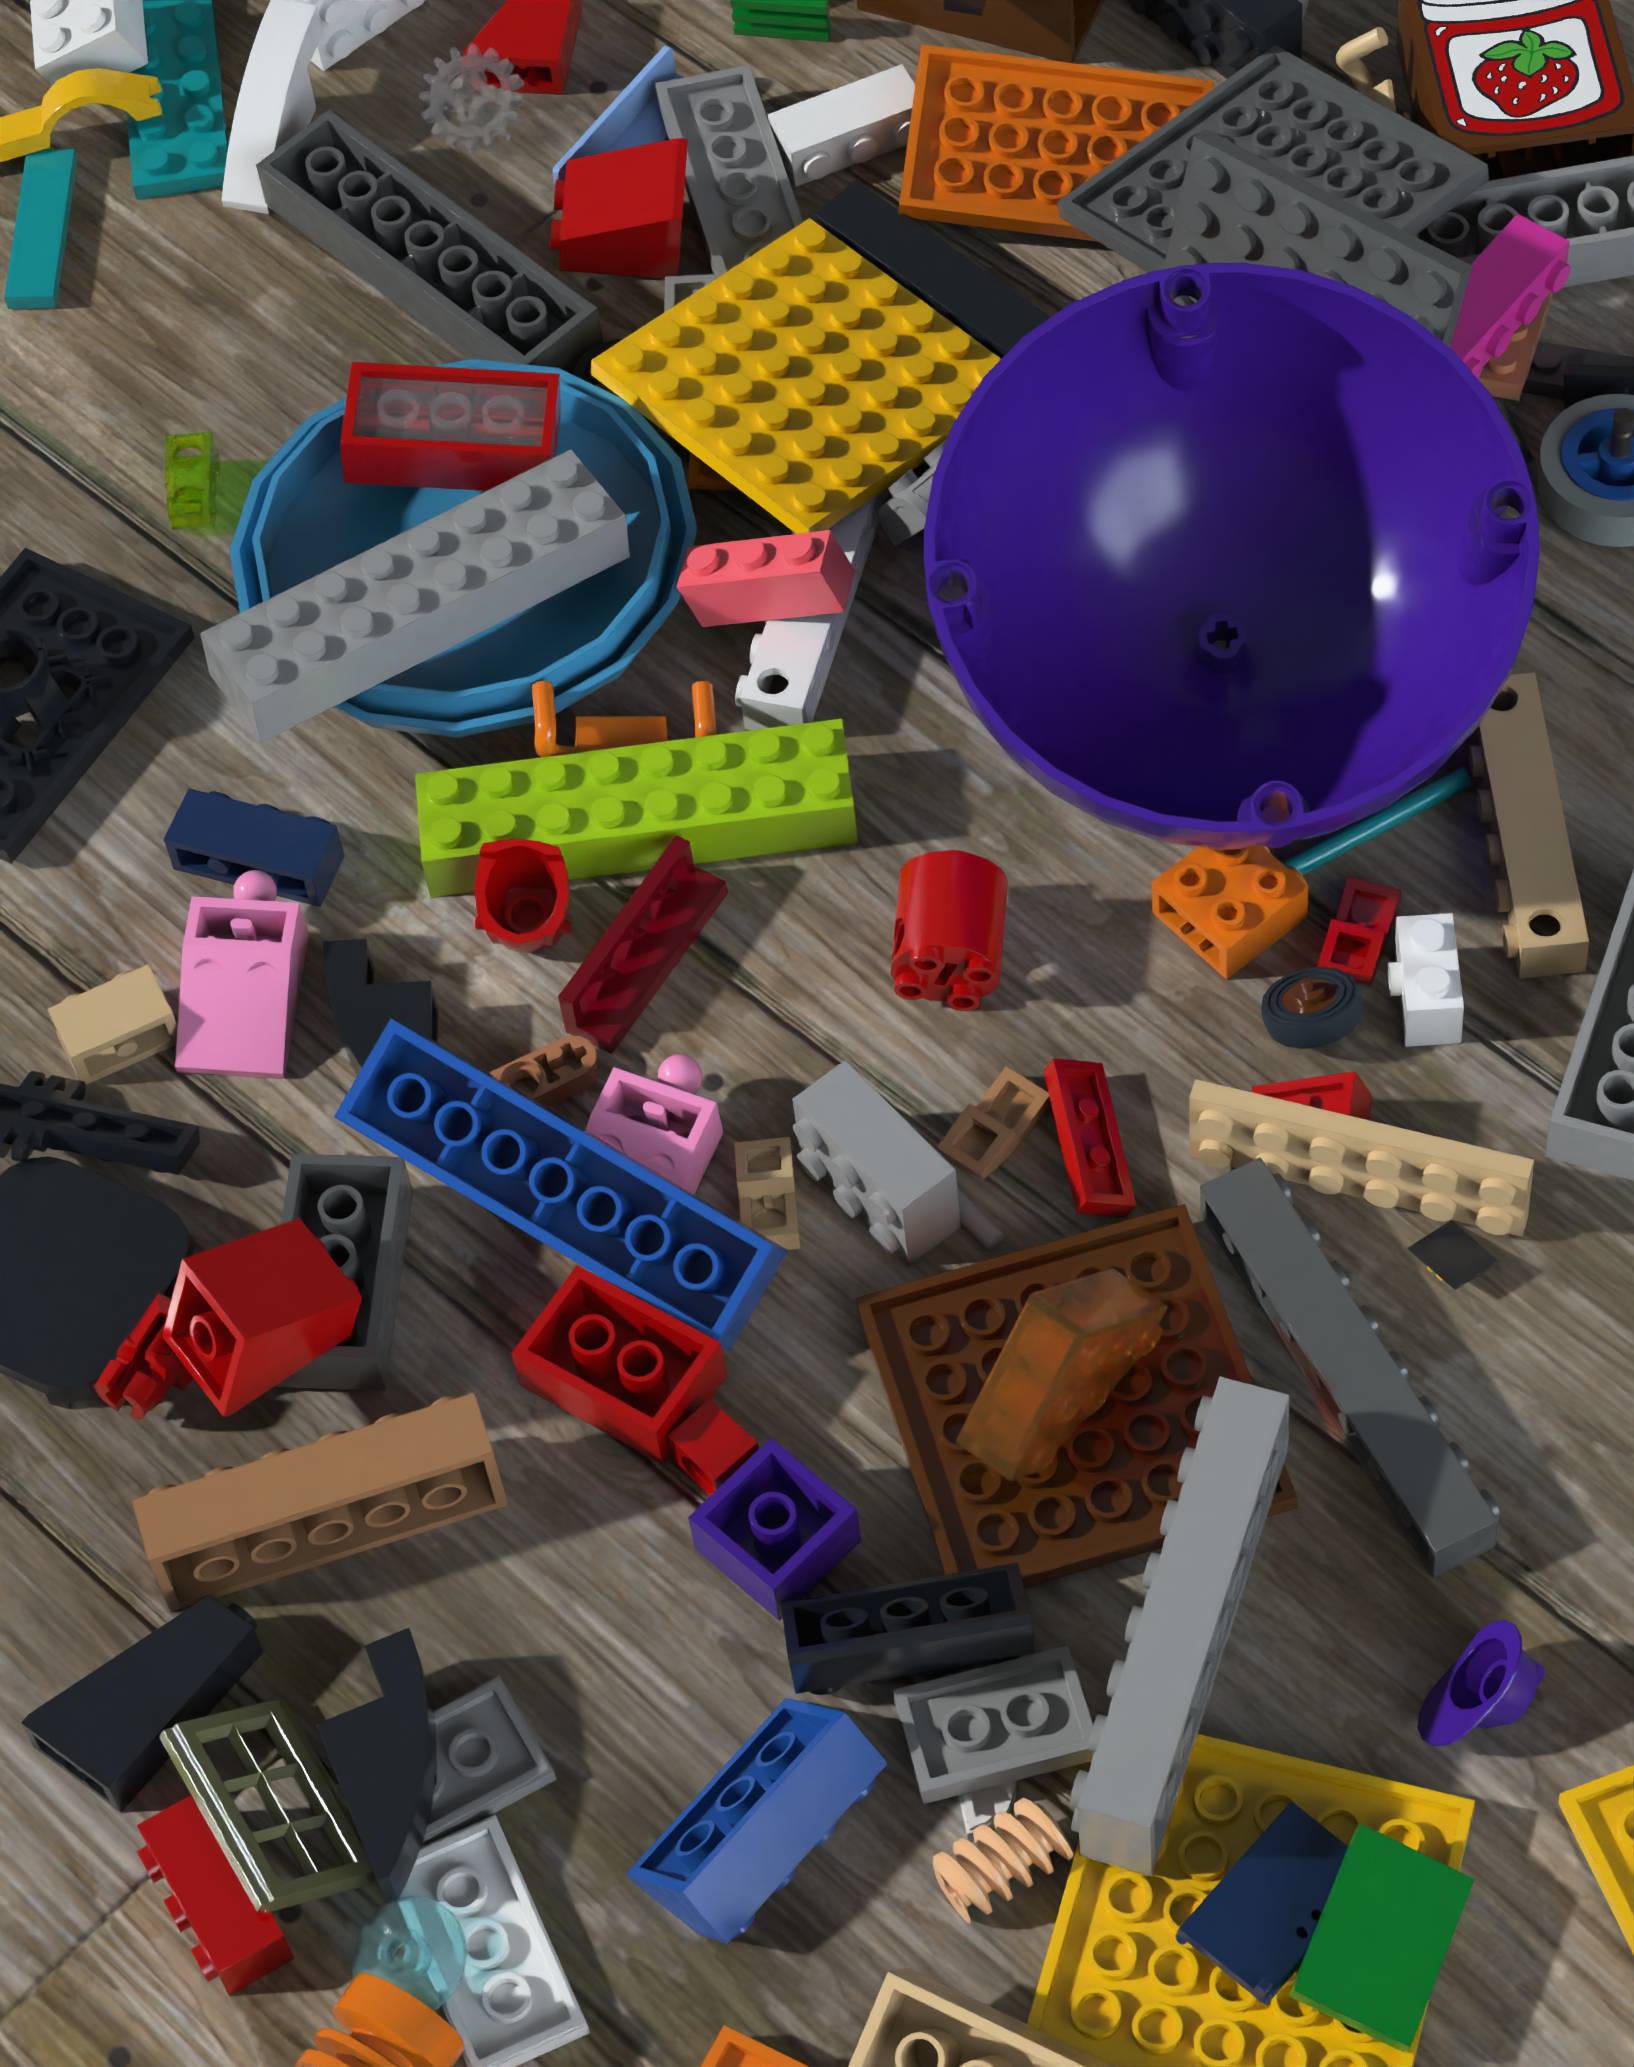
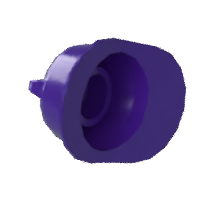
(1483, 1688)

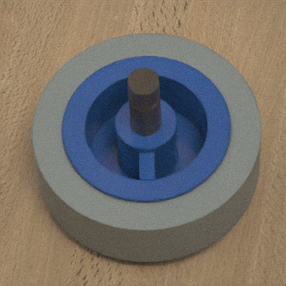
(1590, 470)

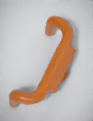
(613, 731)

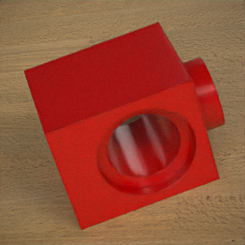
(710, 1447)

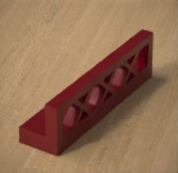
(640, 948)

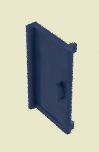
(1262, 1909)

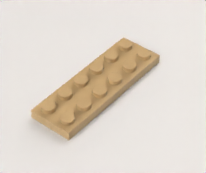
(1361, 1158)

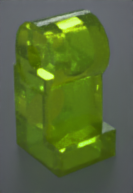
(191, 480)

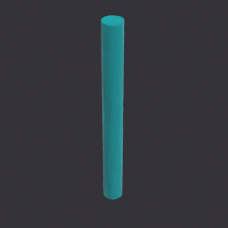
(1380, 822)

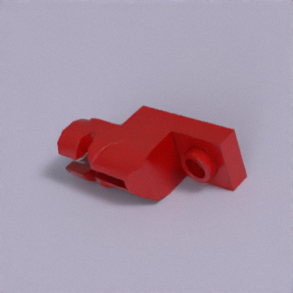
(143, 1365)

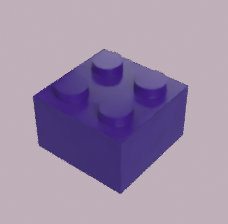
(775, 1528)

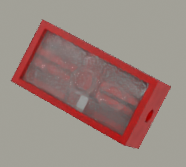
(447, 425)

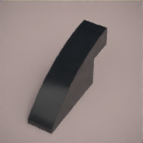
(366, 1007)
(388, 1761)

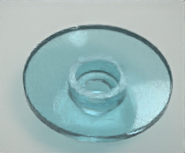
(432, 1943)

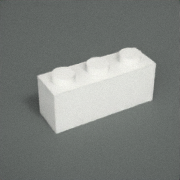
(844, 125)

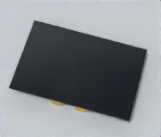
(1453, 1255)

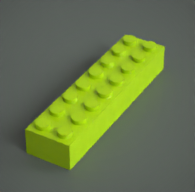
(628, 803)

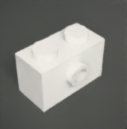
(1427, 980)

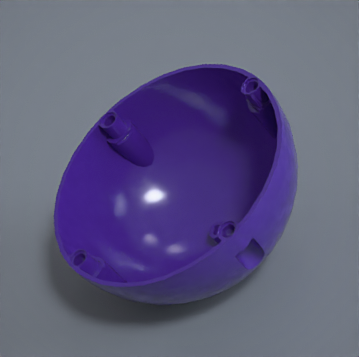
(1275, 484)

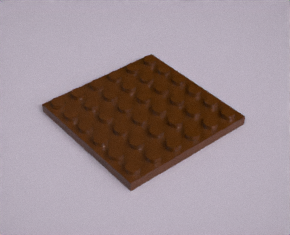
(1120, 1465)

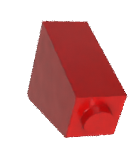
(535, 39)

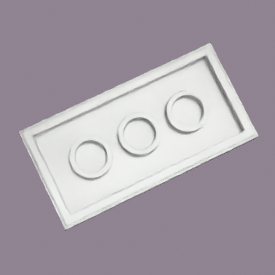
(513, 1985)

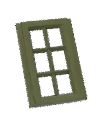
(230, 1829)

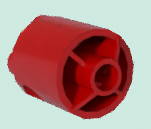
(949, 928)

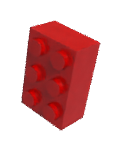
(618, 1363)

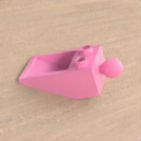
(240, 981)
(660, 1120)

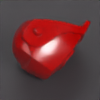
(522, 894)

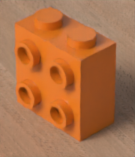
(1230, 903)

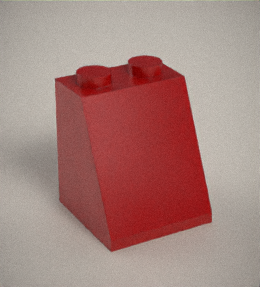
(622, 211)
(258, 1312)

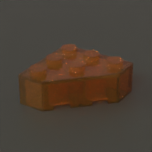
(1059, 1369)

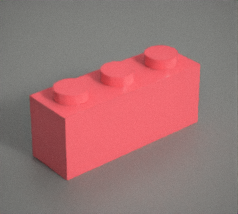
(766, 578)

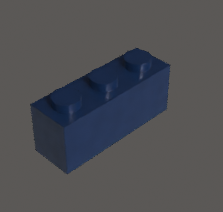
(229, 837)

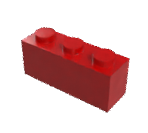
(209, 1898)

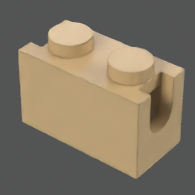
(114, 1024)

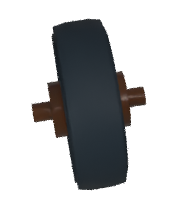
(1312, 1007)

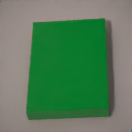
(1382, 1938)

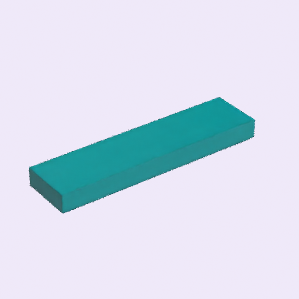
(41, 229)

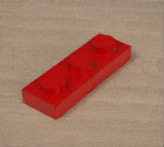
(1089, 1138)

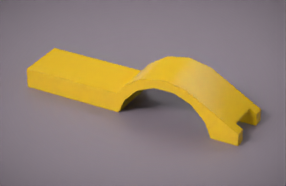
(31, 128)

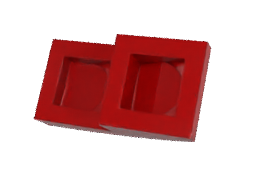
(1360, 929)

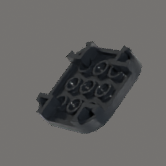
(77, 1272)

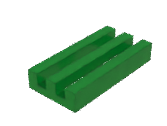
(782, 19)

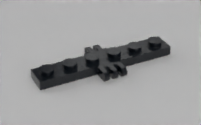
(56, 1118)

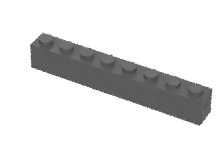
(1350, 1368)

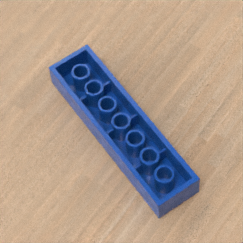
(560, 1183)

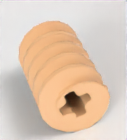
(1000, 1857)

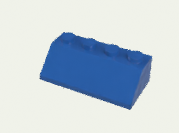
(759, 1819)

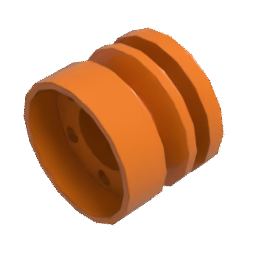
(384, 2031)

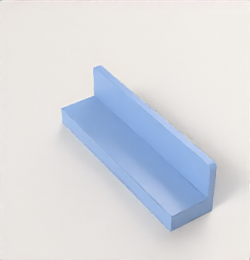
(630, 119)

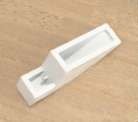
(272, 99)

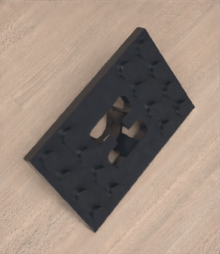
(79, 635)

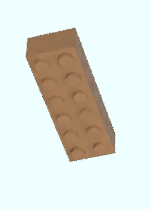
(320, 1501)

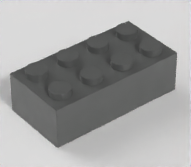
(363, 1219)

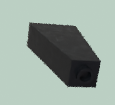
(112, 1719)

